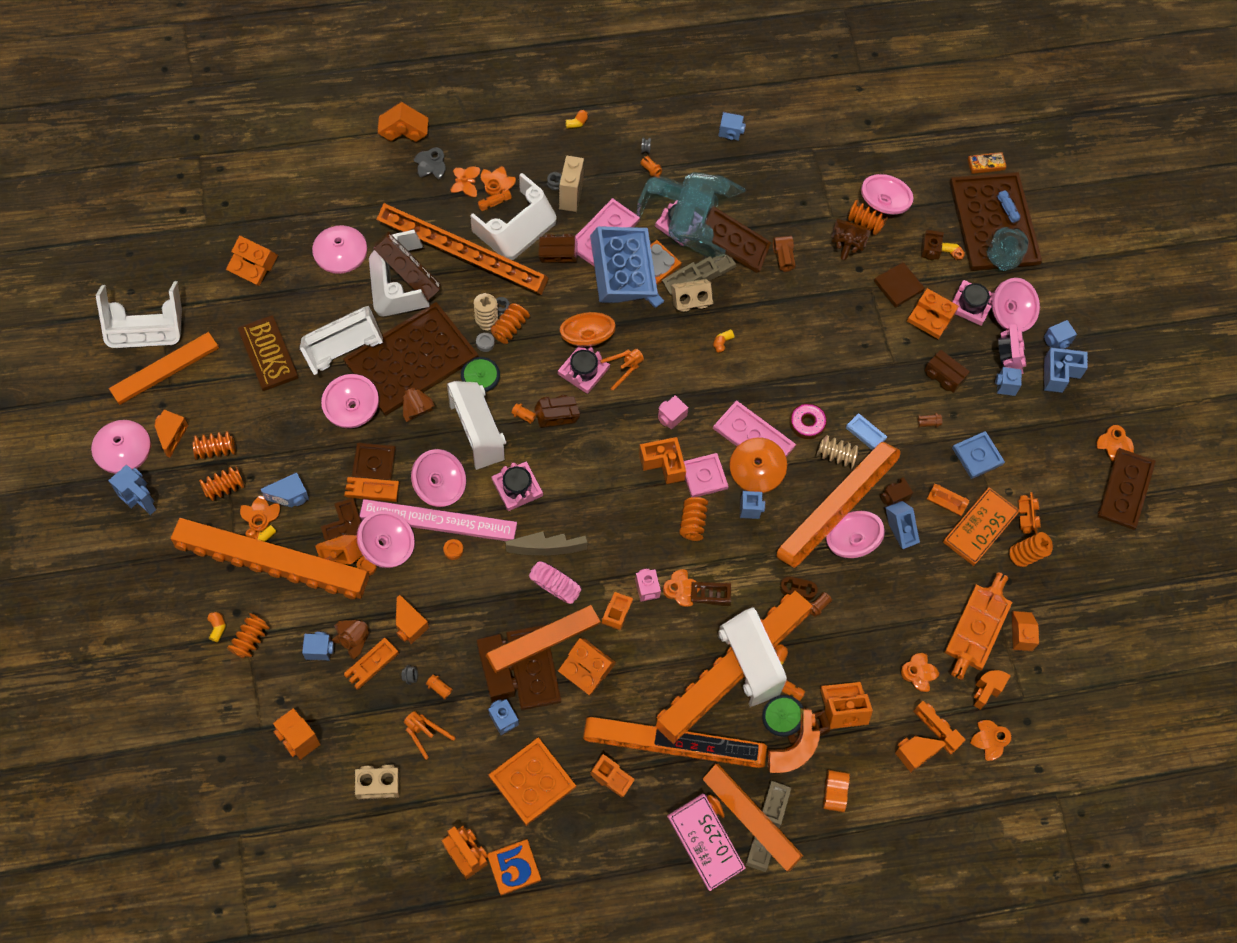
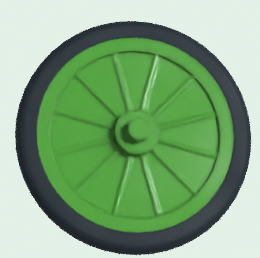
(482, 371)
(782, 715)

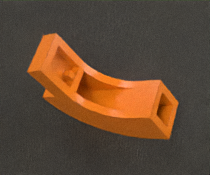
(800, 752)

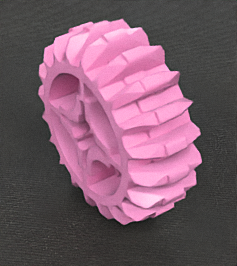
(555, 582)

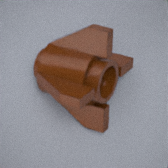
(415, 404)
(351, 636)

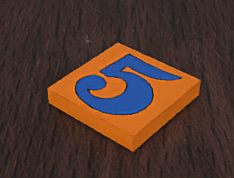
(514, 867)

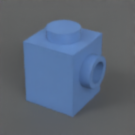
(731, 126)
(1060, 335)
(1008, 381)
(751, 505)
(317, 646)
(503, 716)

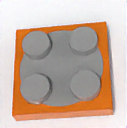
(663, 261)

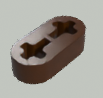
(800, 586)

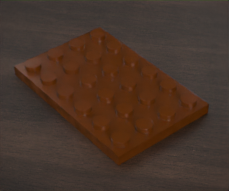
(983, 215)
(412, 356)

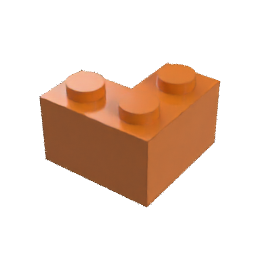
(402, 120)
(664, 454)
(297, 735)

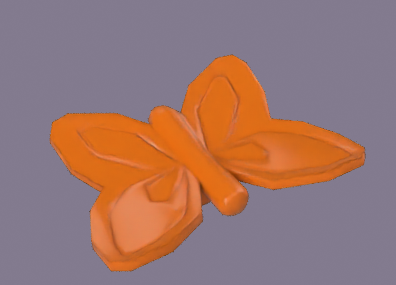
(464, 180)

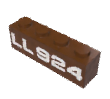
(406, 265)

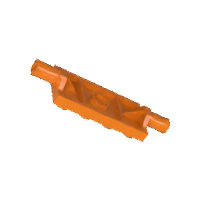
(979, 626)

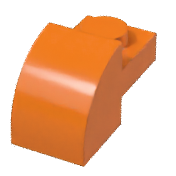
(617, 611)
(990, 684)
(609, 774)

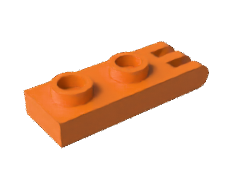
(372, 489)
(371, 663)

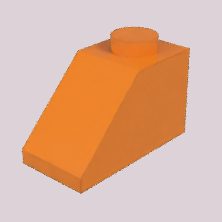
(170, 430)
(340, 549)
(408, 621)
(1024, 631)
(917, 751)

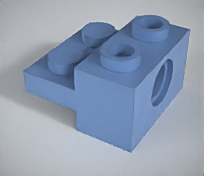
(131, 488)

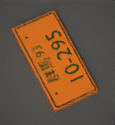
(981, 526)

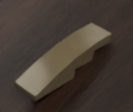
(706, 269)
(539, 545)
(774, 809)

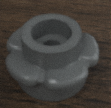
(409, 674)

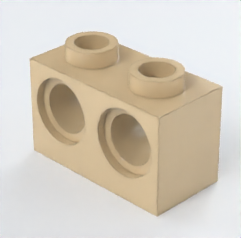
(692, 289)
(377, 788)

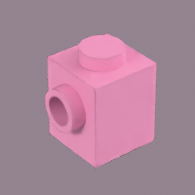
(672, 412)
(647, 585)

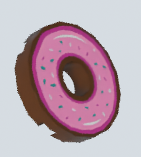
(810, 411)

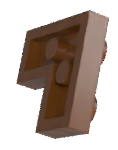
(348, 521)

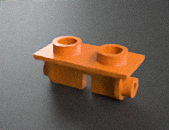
(948, 499)
(1029, 506)

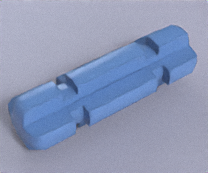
(1009, 206)

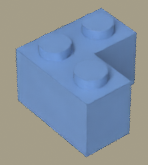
(1062, 364)

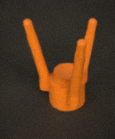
(631, 359)
(417, 723)

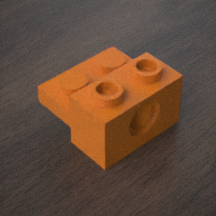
(248, 250)
(933, 313)
(592, 659)
(846, 705)
(467, 860)

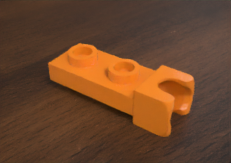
(940, 727)

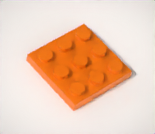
(532, 781)

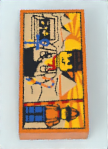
(986, 163)

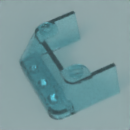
(664, 187)
(692, 208)

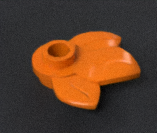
(497, 179)
(1112, 443)
(260, 511)
(682, 585)
(922, 672)
(988, 739)

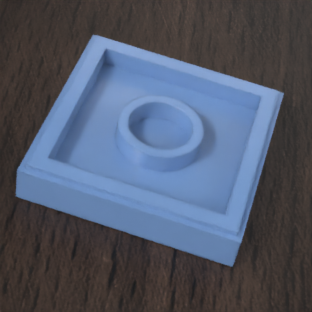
(978, 455)

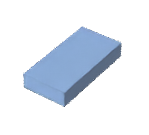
(865, 431)

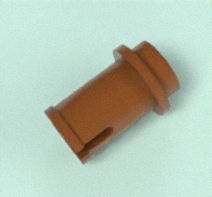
(930, 420)
(820, 603)

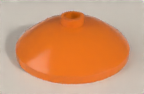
(587, 329)
(758, 477)

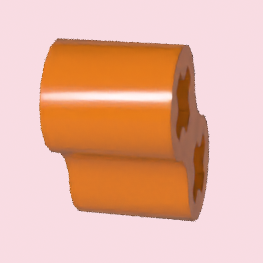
(836, 791)

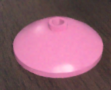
(887, 194)
(342, 256)
(1022, 303)
(347, 391)
(130, 451)
(448, 477)
(392, 531)
(856, 535)

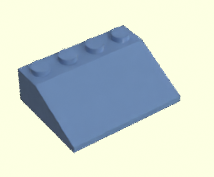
(623, 264)

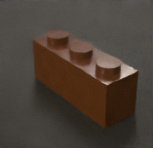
(499, 684)

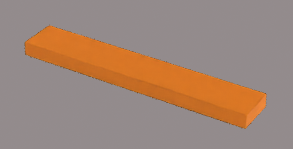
(163, 368)
(542, 638)
(752, 817)

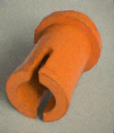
(652, 167)
(523, 413)
(439, 686)

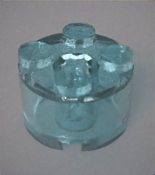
(1007, 248)

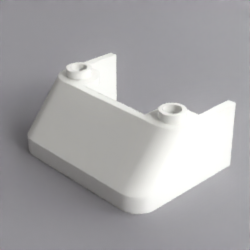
(524, 229)
(388, 296)
(140, 330)
(339, 338)
(477, 422)
(755, 655)

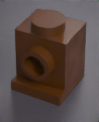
(932, 244)
(897, 492)

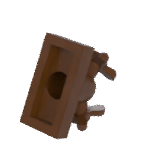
(851, 235)

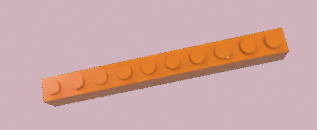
(464, 249)
(270, 558)
(727, 671)

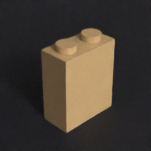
(571, 183)

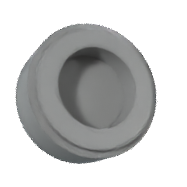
(485, 342)

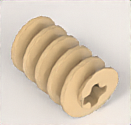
(485, 311)
(838, 451)

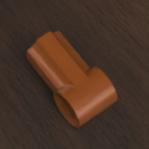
(784, 248)

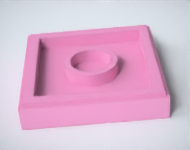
(705, 475)

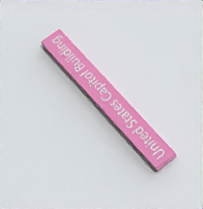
(446, 521)

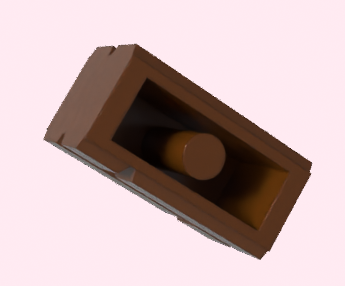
(558, 248)
(946, 371)
(556, 411)

